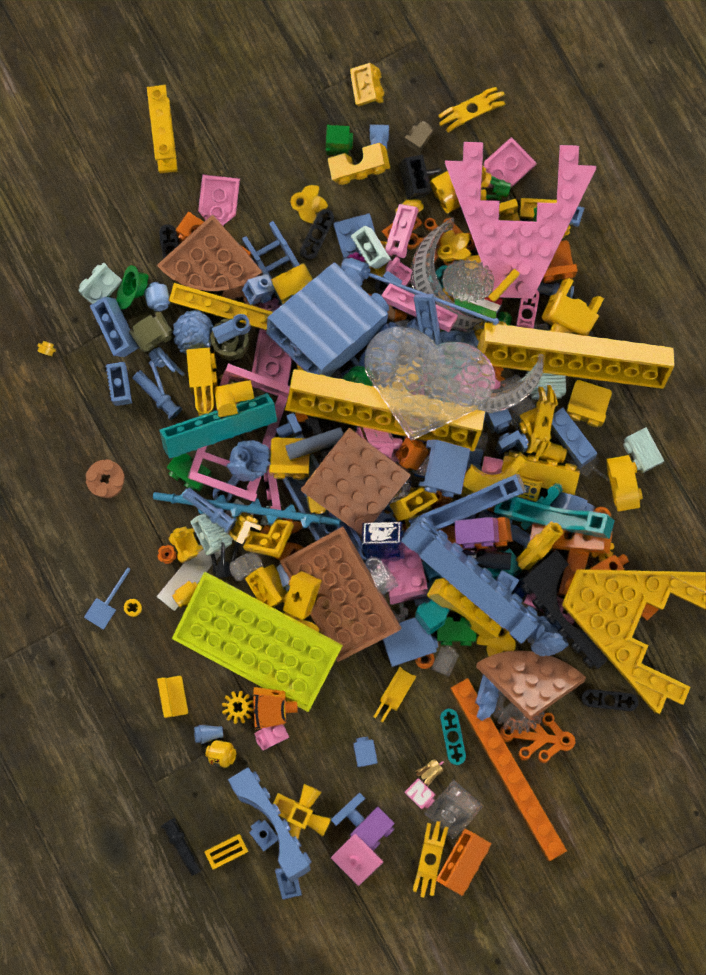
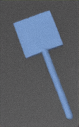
(101, 612)

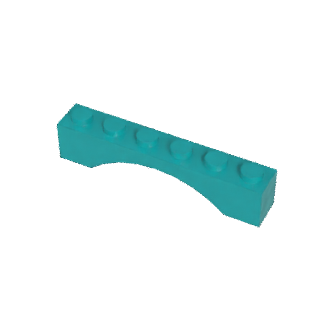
(570, 520)
(433, 616)

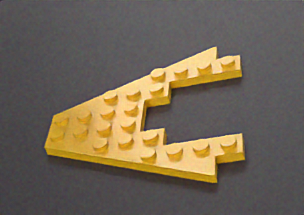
(608, 610)

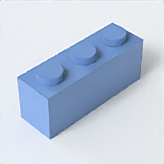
(114, 326)
(572, 438)

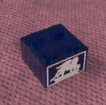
(383, 540)

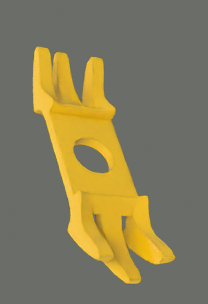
(461, 113)
(541, 434)
(430, 871)

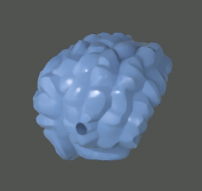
(192, 331)
(249, 460)
(545, 639)

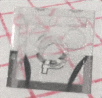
(454, 809)

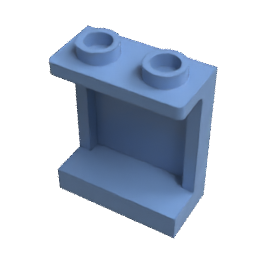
(445, 468)
(409, 643)

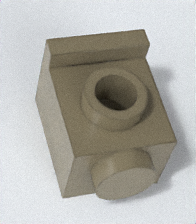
(419, 136)

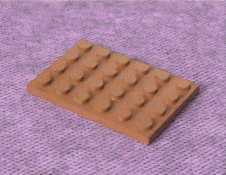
(347, 600)

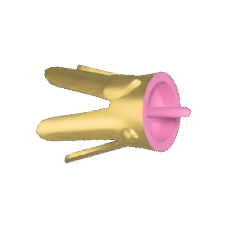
(430, 771)

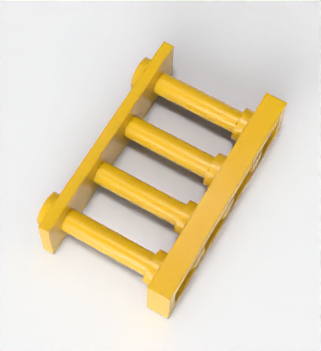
(162, 129)

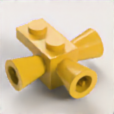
(300, 813)

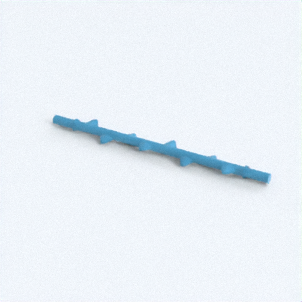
(254, 508)

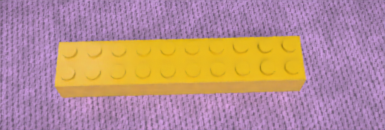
(577, 355)
(365, 407)

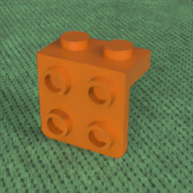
(561, 264)

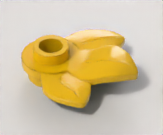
(311, 205)
(455, 245)
(499, 644)

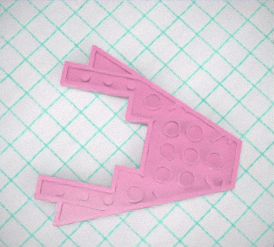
(518, 243)

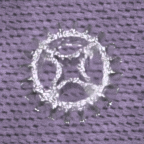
(464, 278)
(505, 713)

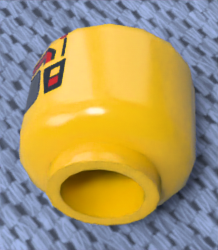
(221, 753)

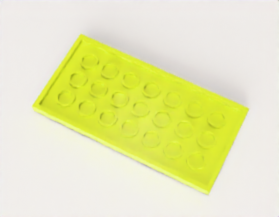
(256, 641)

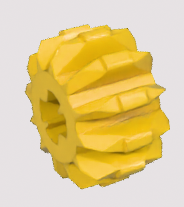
(231, 708)

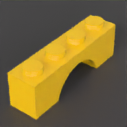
(450, 597)

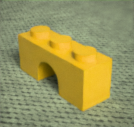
(374, 161)

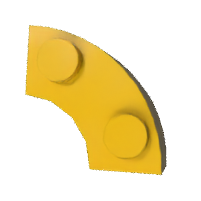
(623, 483)

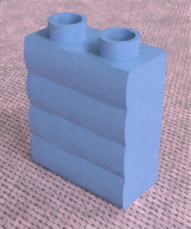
(328, 321)

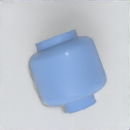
(157, 296)

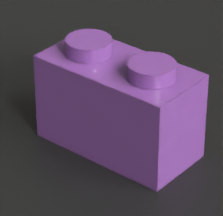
(477, 531)
(374, 828)

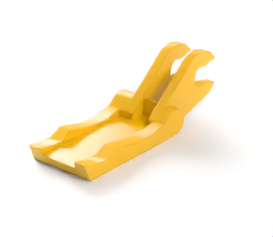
(396, 691)

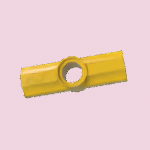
(539, 545)

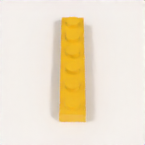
(218, 305)

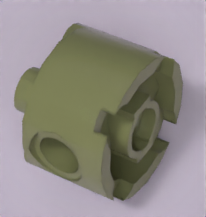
(151, 332)
(233, 348)

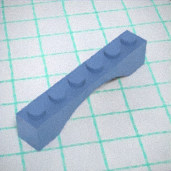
(475, 502)
(290, 857)

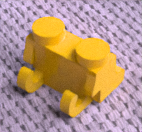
(185, 544)

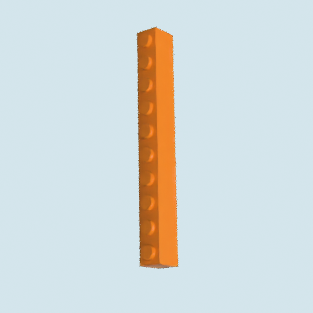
(509, 772)

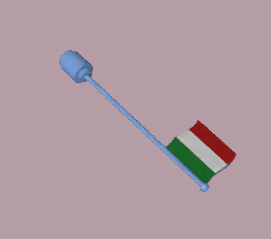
(483, 309)

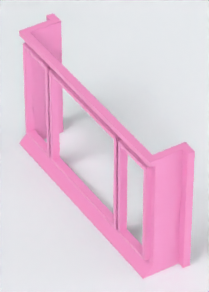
(261, 383)

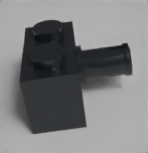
(416, 177)

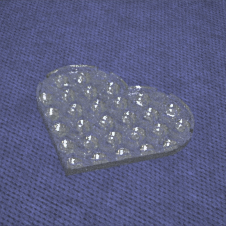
(427, 381)

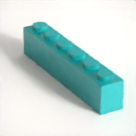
(211, 428)

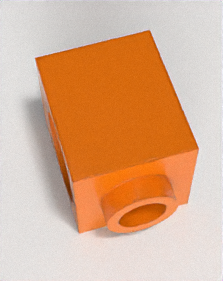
(411, 453)

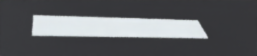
(189, 571)

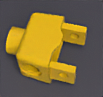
(570, 314)

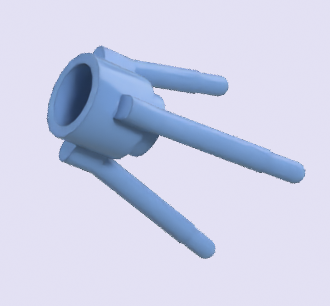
(160, 359)

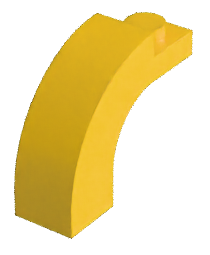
(478, 480)

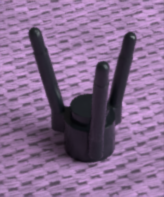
(222, 568)

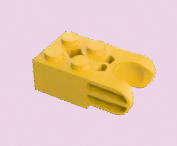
(202, 378)

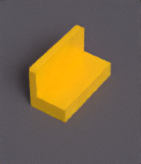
(172, 696)

